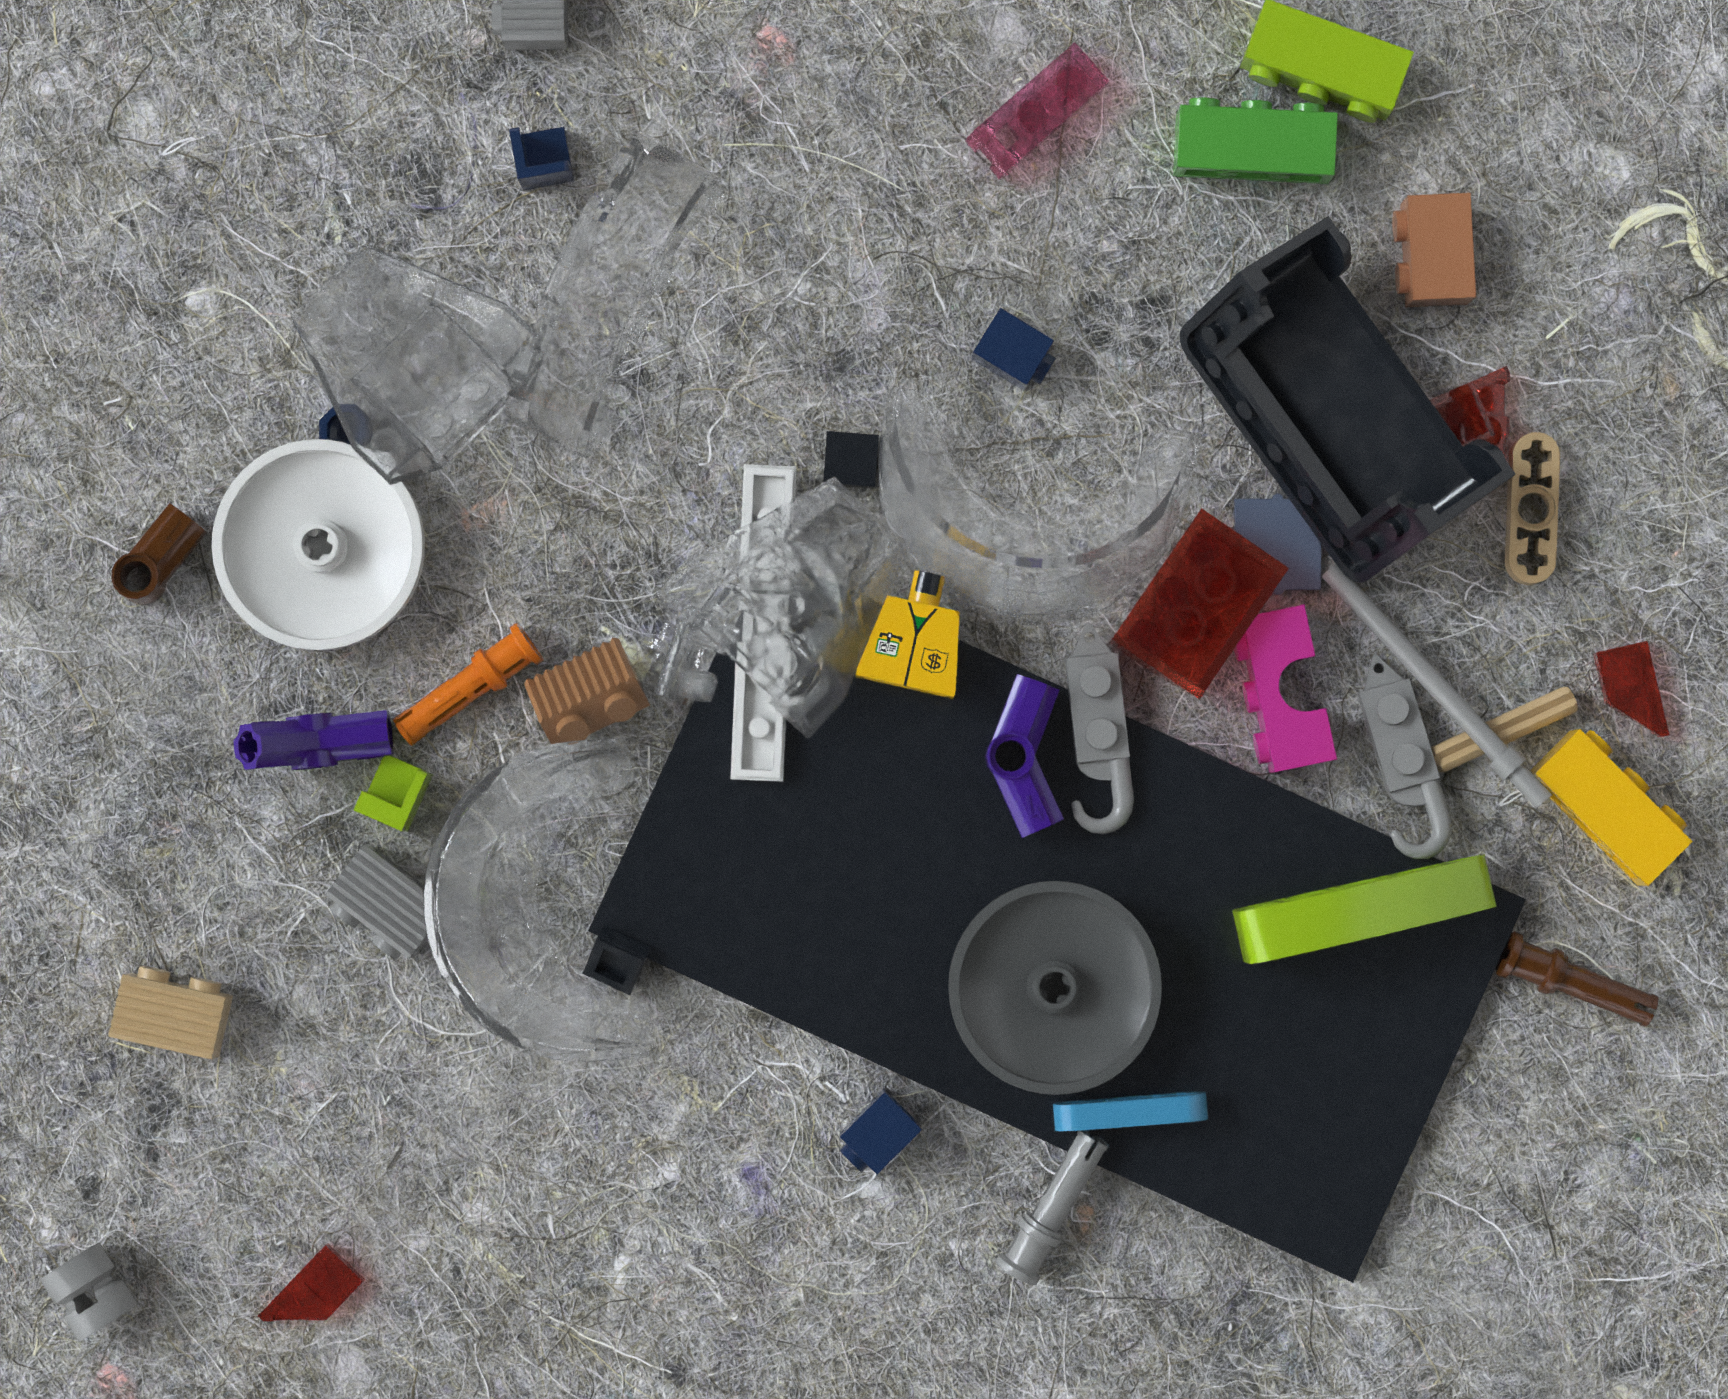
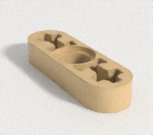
(1542, 547)

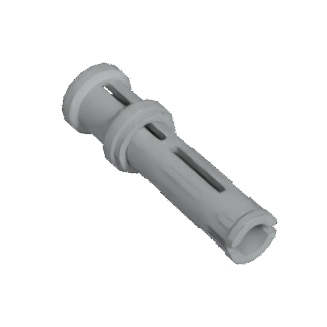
(1041, 1229)

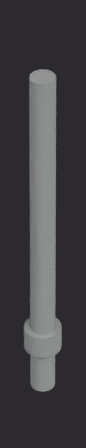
(1505, 761)

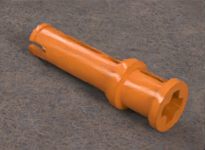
(487, 671)

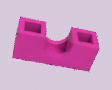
(1287, 735)

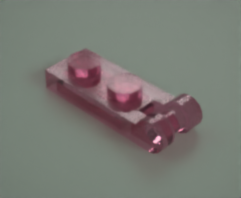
(1038, 109)

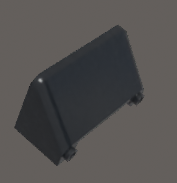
(1334, 406)

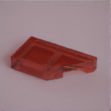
(1632, 686)
(316, 1289)

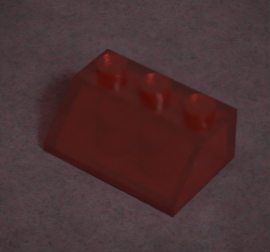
(1198, 604)

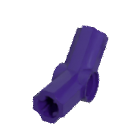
(1024, 723)
(314, 740)

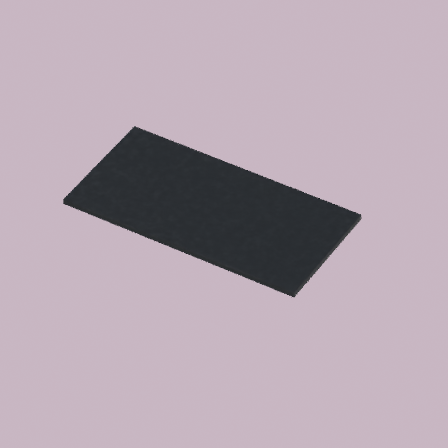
(890, 835)

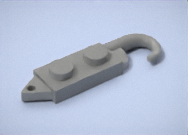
(1099, 727)
(1404, 754)

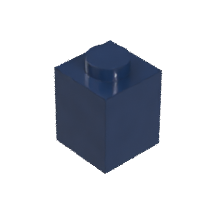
(1014, 350)
(878, 1133)

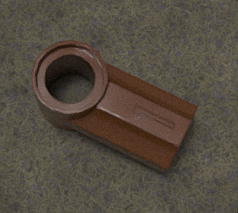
(160, 549)

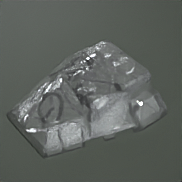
(794, 597)

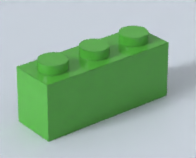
(1255, 142)

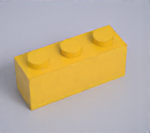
(1612, 806)

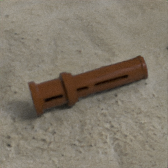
(1553, 972)

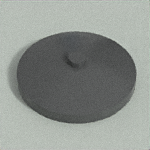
(1055, 987)

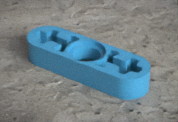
(1130, 1111)

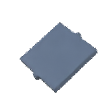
(1284, 535)

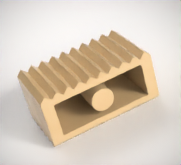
(171, 1014)

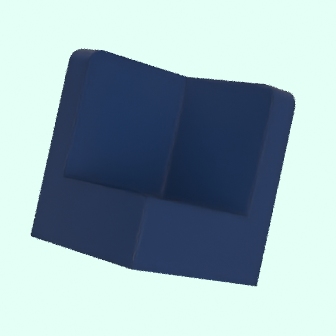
(541, 157)

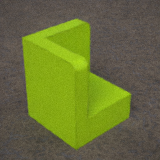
(394, 793)

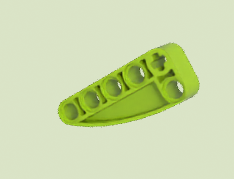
(1363, 909)

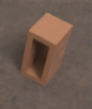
(1435, 250)

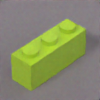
(1325, 61)

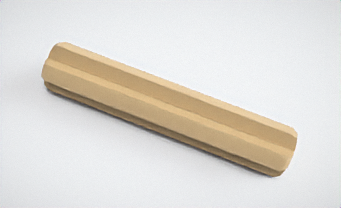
(1507, 727)

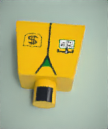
(914, 641)

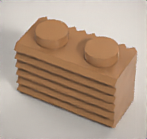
(587, 693)

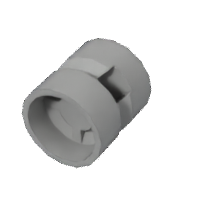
(79, 1274)

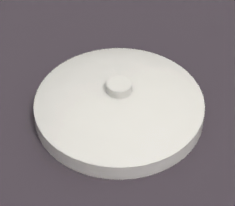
(317, 546)

